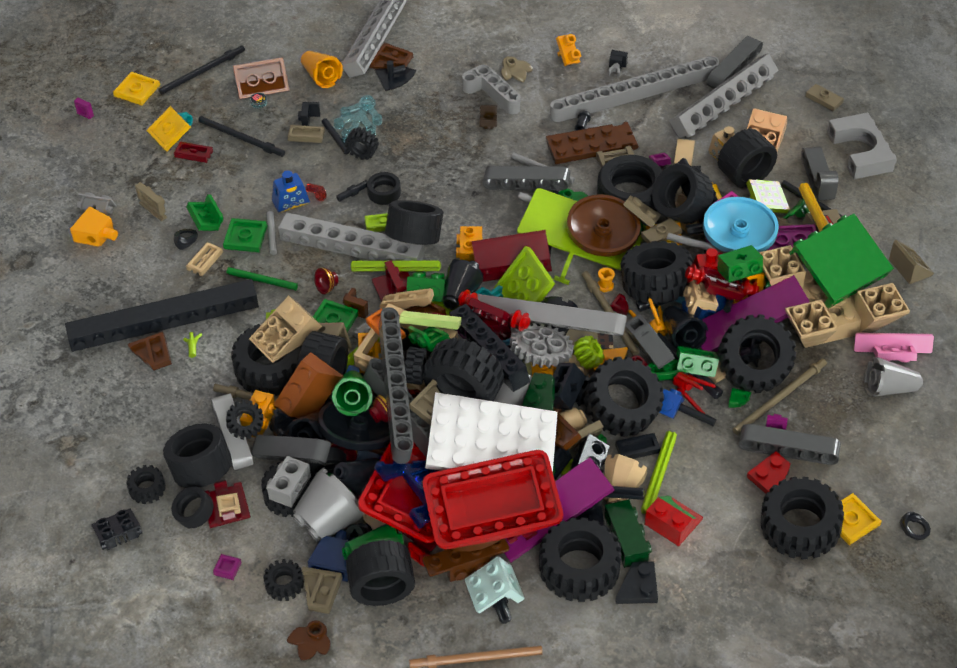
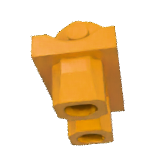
(568, 50)

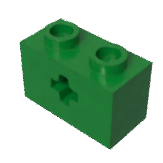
(740, 263)

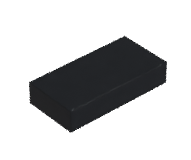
(638, 446)

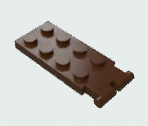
(586, 142)

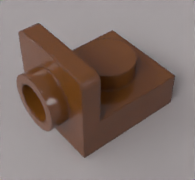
(351, 300)

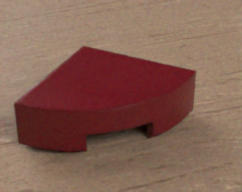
(620, 305)

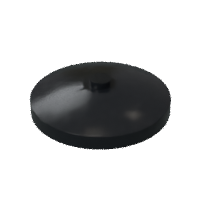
(353, 432)

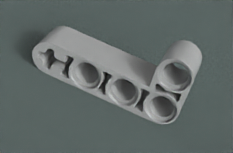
(493, 85)
(238, 448)

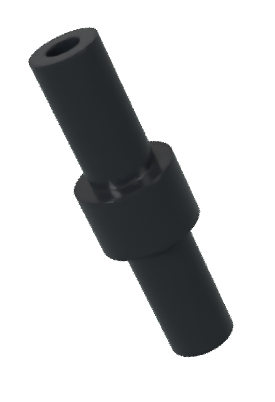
(352, 191)

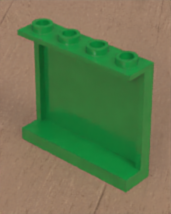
(842, 259)

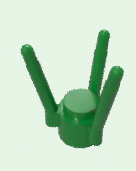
(799, 210)

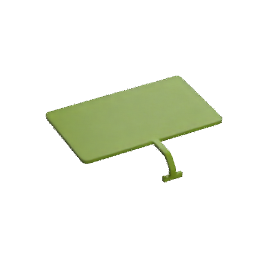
(550, 213)

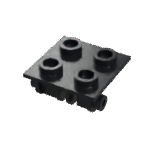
(114, 526)

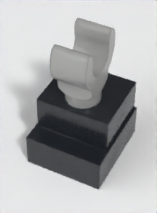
(616, 61)

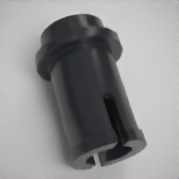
(583, 118)

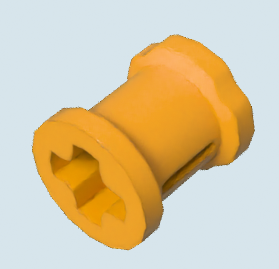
(605, 277)

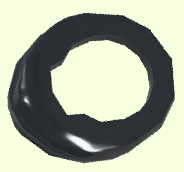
(181, 242)
(915, 517)

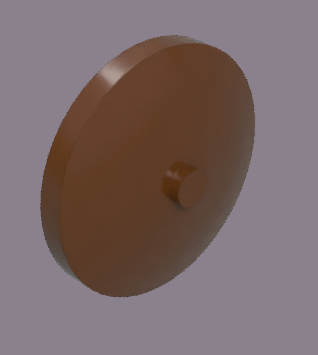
(602, 225)

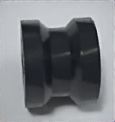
(357, 529)

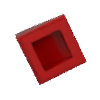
(417, 553)

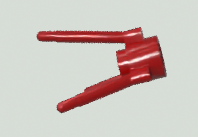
(686, 382)

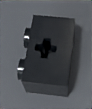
(567, 385)

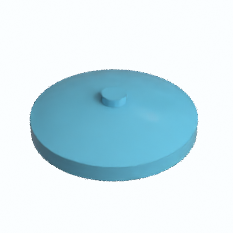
(740, 223)

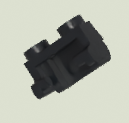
(280, 423)

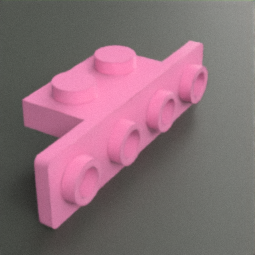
(894, 345)

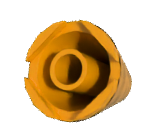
(322, 68)

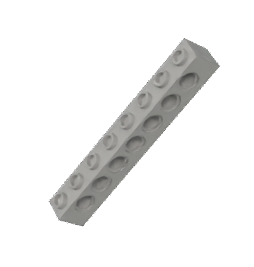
(372, 37)
(723, 96)
(346, 240)

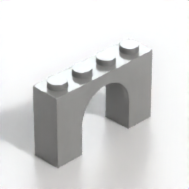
(863, 129)

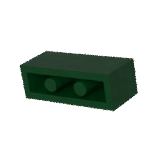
(630, 534)

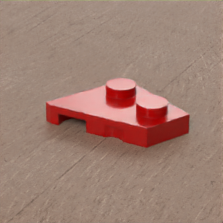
(769, 472)

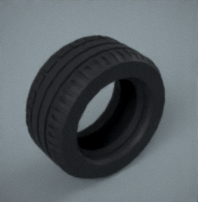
(631, 170)

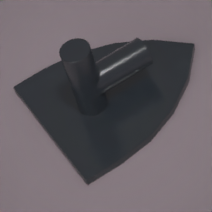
(394, 77)

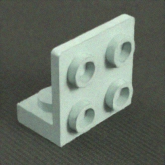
(493, 583)

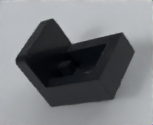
(308, 110)

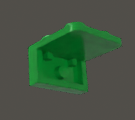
(421, 281)

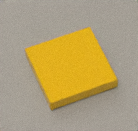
(136, 88)
(168, 128)
(857, 519)

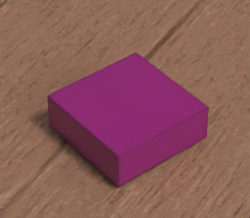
(83, 108)
(661, 159)
(227, 567)

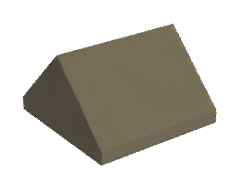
(909, 263)

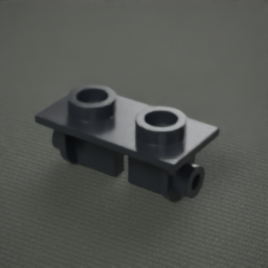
(752, 351)

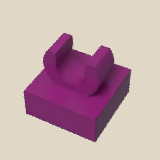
(776, 421)

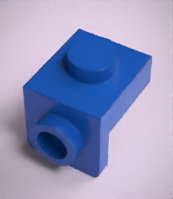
(671, 403)

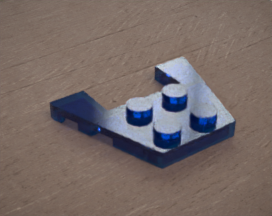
(414, 475)

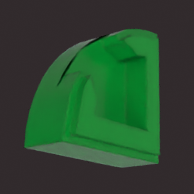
(738, 398)

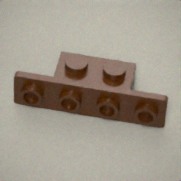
(461, 563)

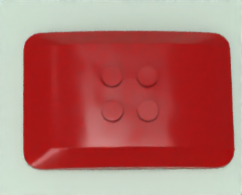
(394, 499)
(492, 499)

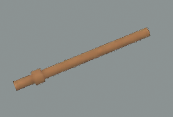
(433, 661)

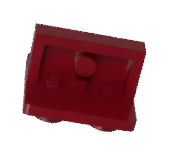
(391, 282)

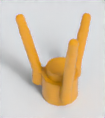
(657, 324)

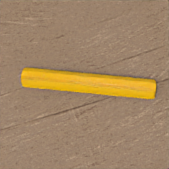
(813, 206)

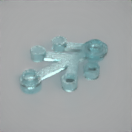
(365, 104)

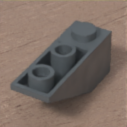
(648, 341)

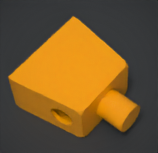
(93, 228)

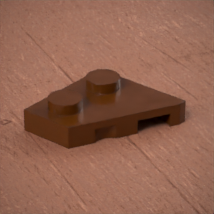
(391, 53)
(152, 351)

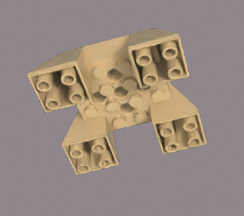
(816, 323)

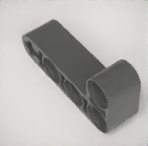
(822, 180)

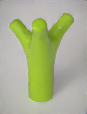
(192, 344)

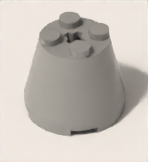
(326, 507)

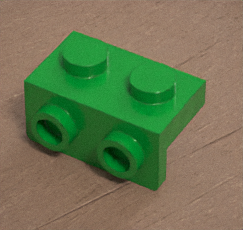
(205, 214)
(427, 338)

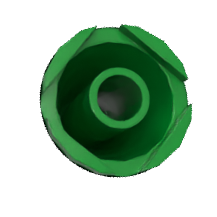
(352, 394)
(383, 532)

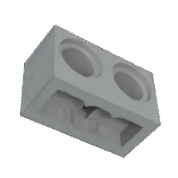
(288, 481)

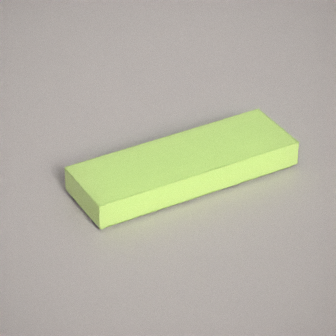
(430, 320)

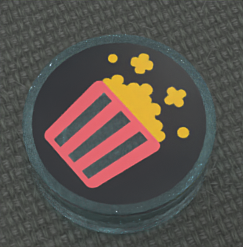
(258, 100)

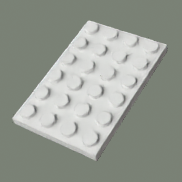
(483, 430)

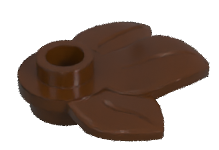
(308, 642)

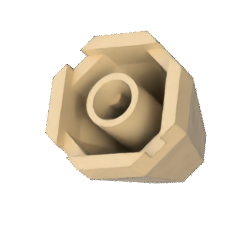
(623, 472)

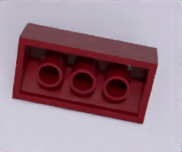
(498, 253)

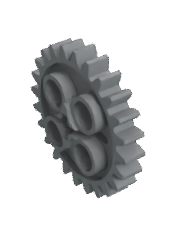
(541, 345)

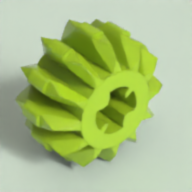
(588, 352)

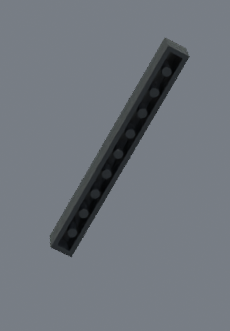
(161, 315)

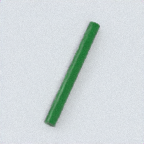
(261, 278)

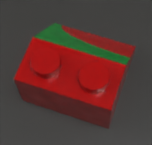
(671, 519)

